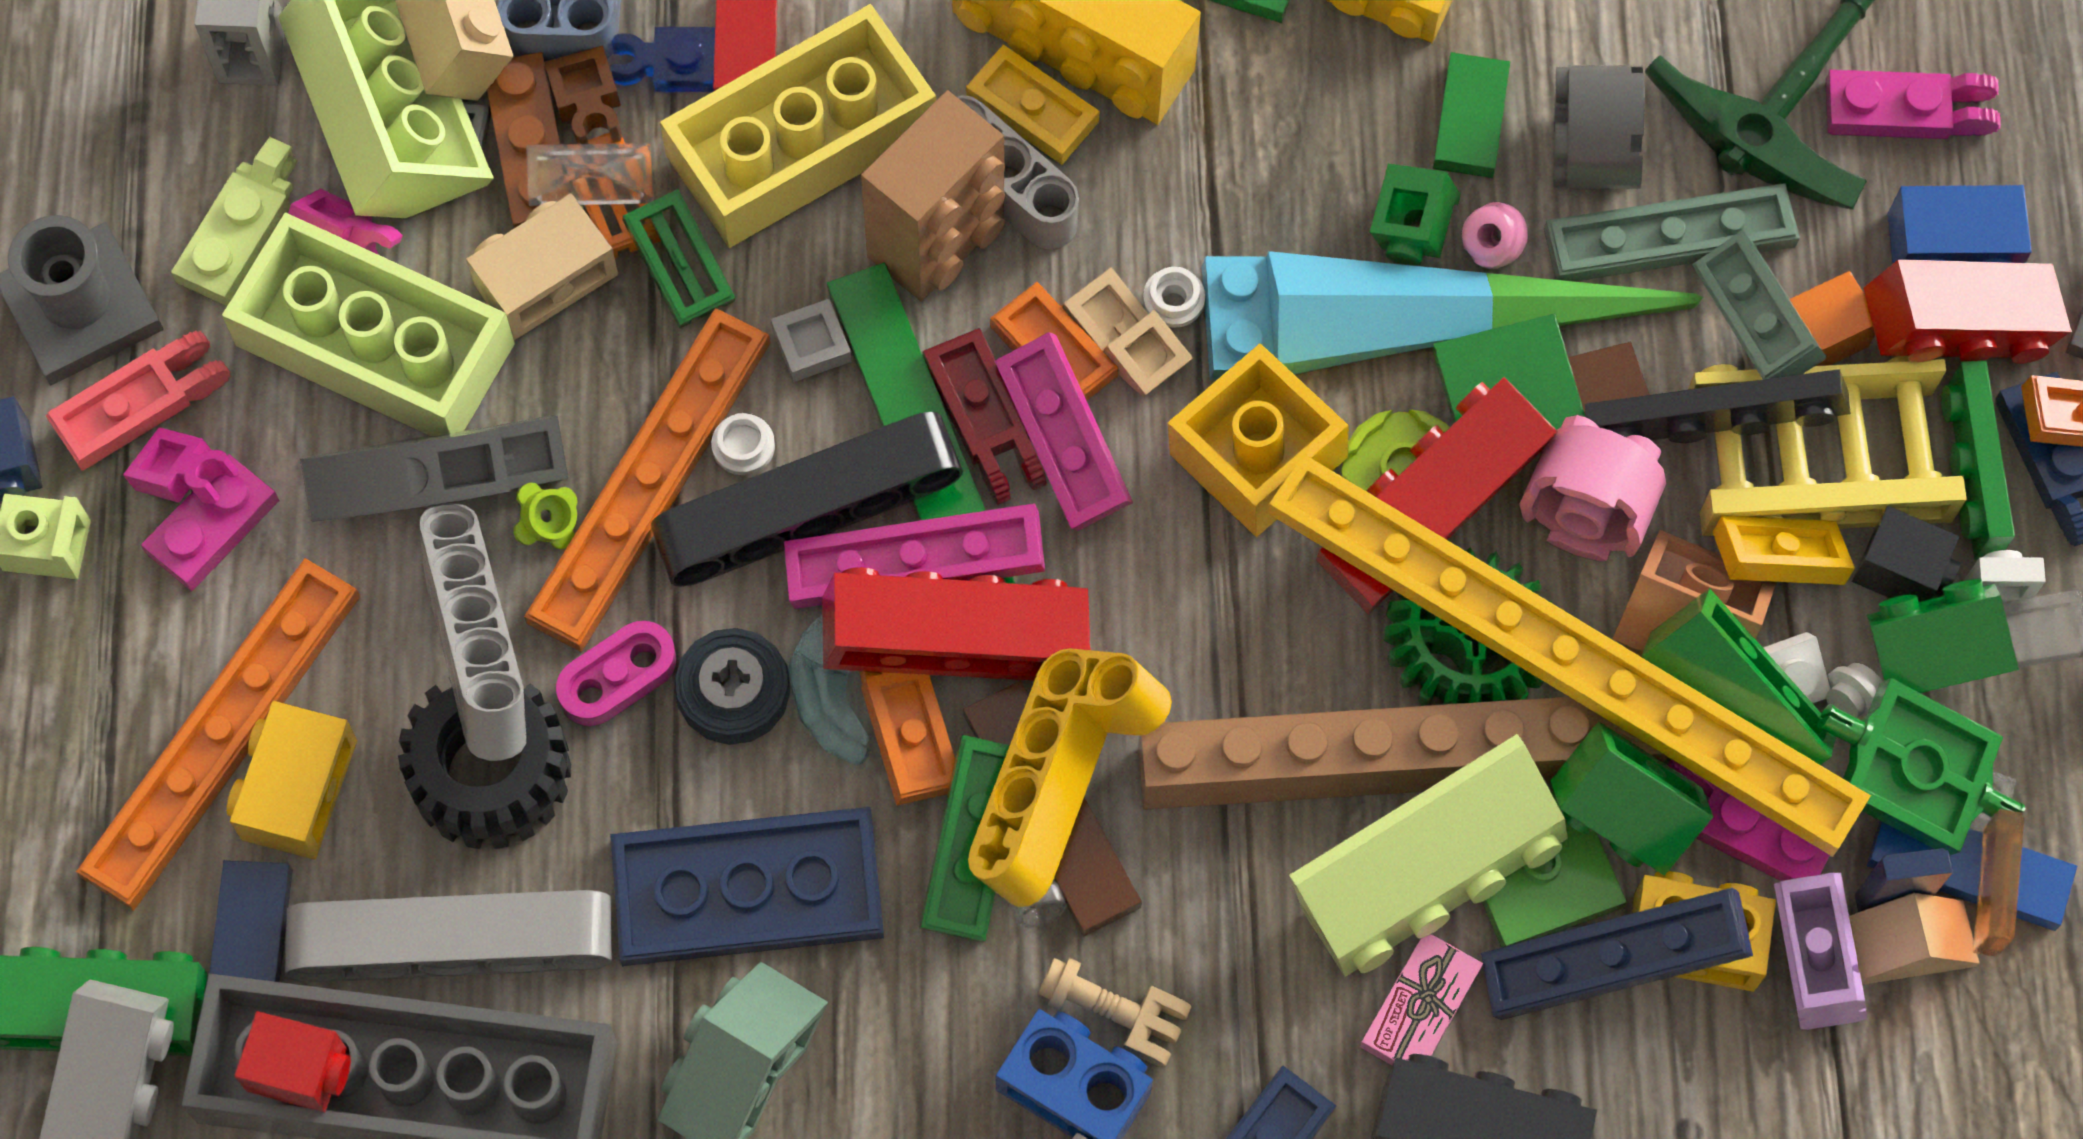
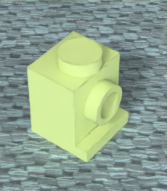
(55, 544)

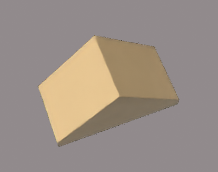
(1912, 938)

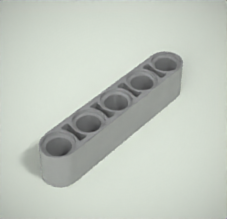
(473, 632)
(448, 936)

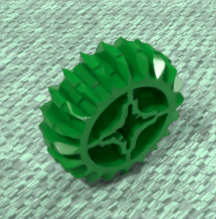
(1467, 685)

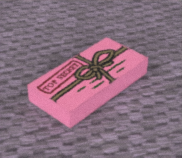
(1421, 1001)

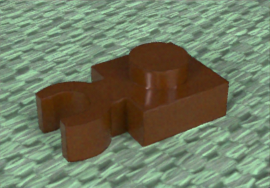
(585, 92)

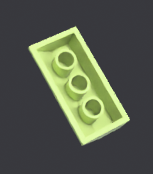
(386, 135)
(1431, 857)

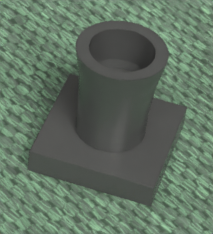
(74, 295)

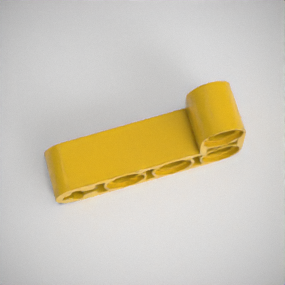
(1051, 762)

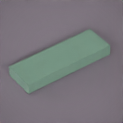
(1758, 309)

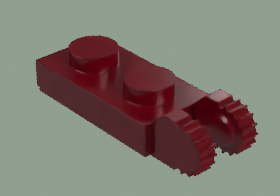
(982, 410)

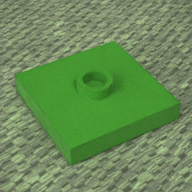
(1558, 894)

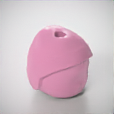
(1481, 239)

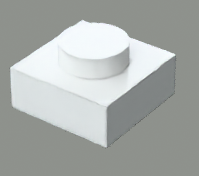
(2011, 573)
(1803, 664)

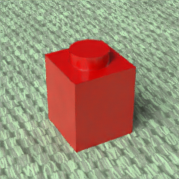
(293, 1062)

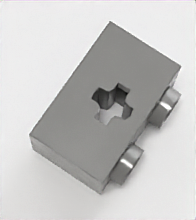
(241, 39)

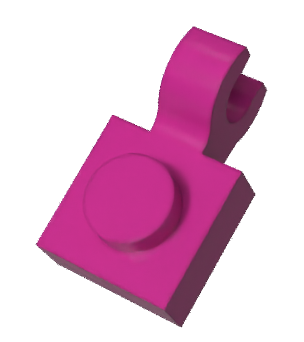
(338, 218)

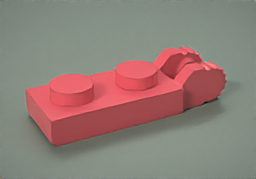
(135, 399)

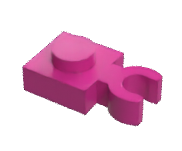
(176, 463)

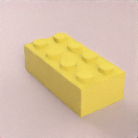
(796, 125)

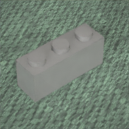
(107, 1064)

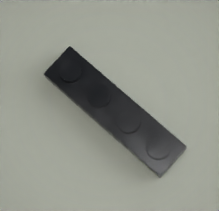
(1738, 407)

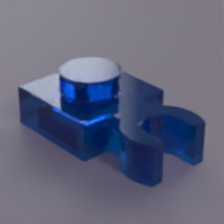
(677, 59)

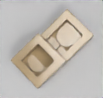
(1126, 333)

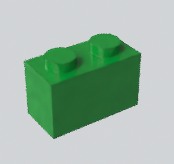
(1944, 637)
(1630, 800)

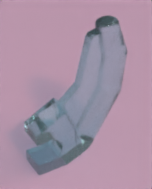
(822, 700)

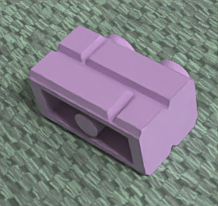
(1820, 951)

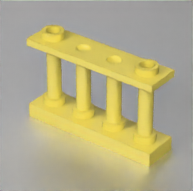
(1861, 495)

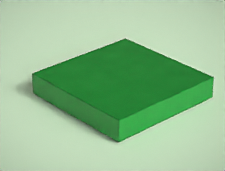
(1525, 354)

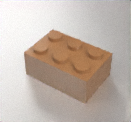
(935, 196)

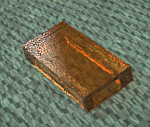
(1998, 883)

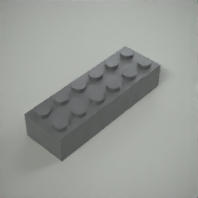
(412, 1068)

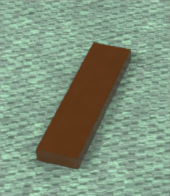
(1089, 869)

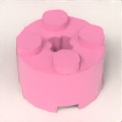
(1594, 489)

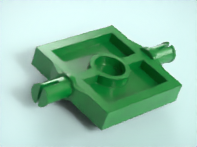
(1920, 765)

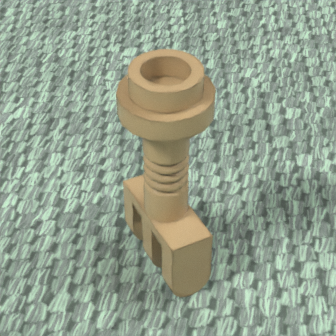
(1142, 1020)

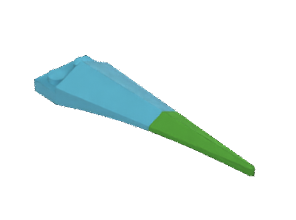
(1350, 311)

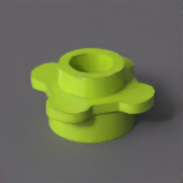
(560, 504)

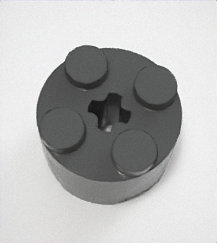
(1598, 127)

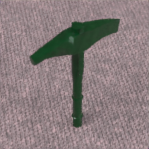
(1755, 134)

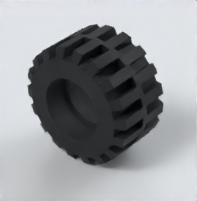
(492, 809)

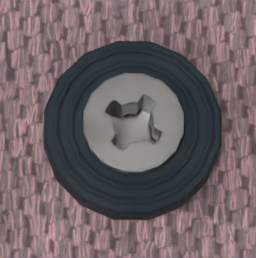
(737, 709)

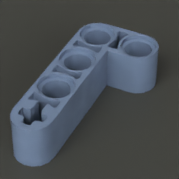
(557, 23)

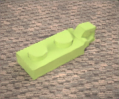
(238, 224)

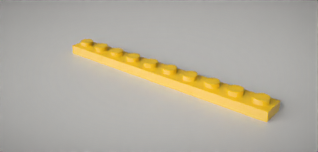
(1569, 655)

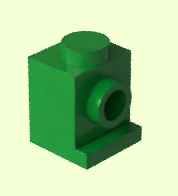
(1408, 196)

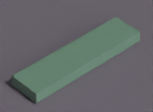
(1668, 232)

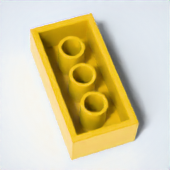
(1120, 48)

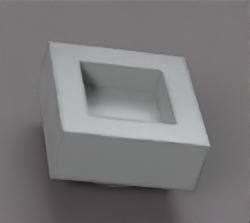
(811, 340)

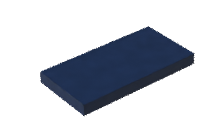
(746, 886)

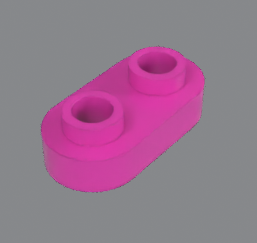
(612, 671)

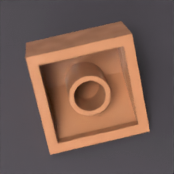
(1676, 576)

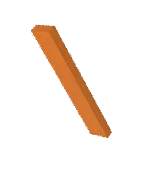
(647, 480)
(217, 734)

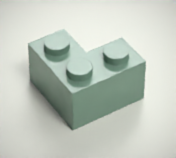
(739, 1055)

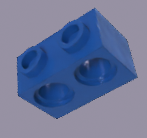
(1063, 1096)

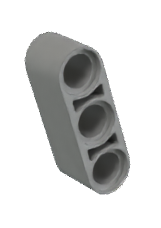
(1034, 187)

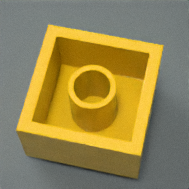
(1251, 434)

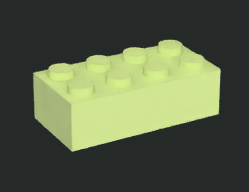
(368, 328)

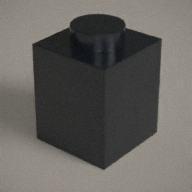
(1907, 558)

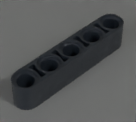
(806, 498)

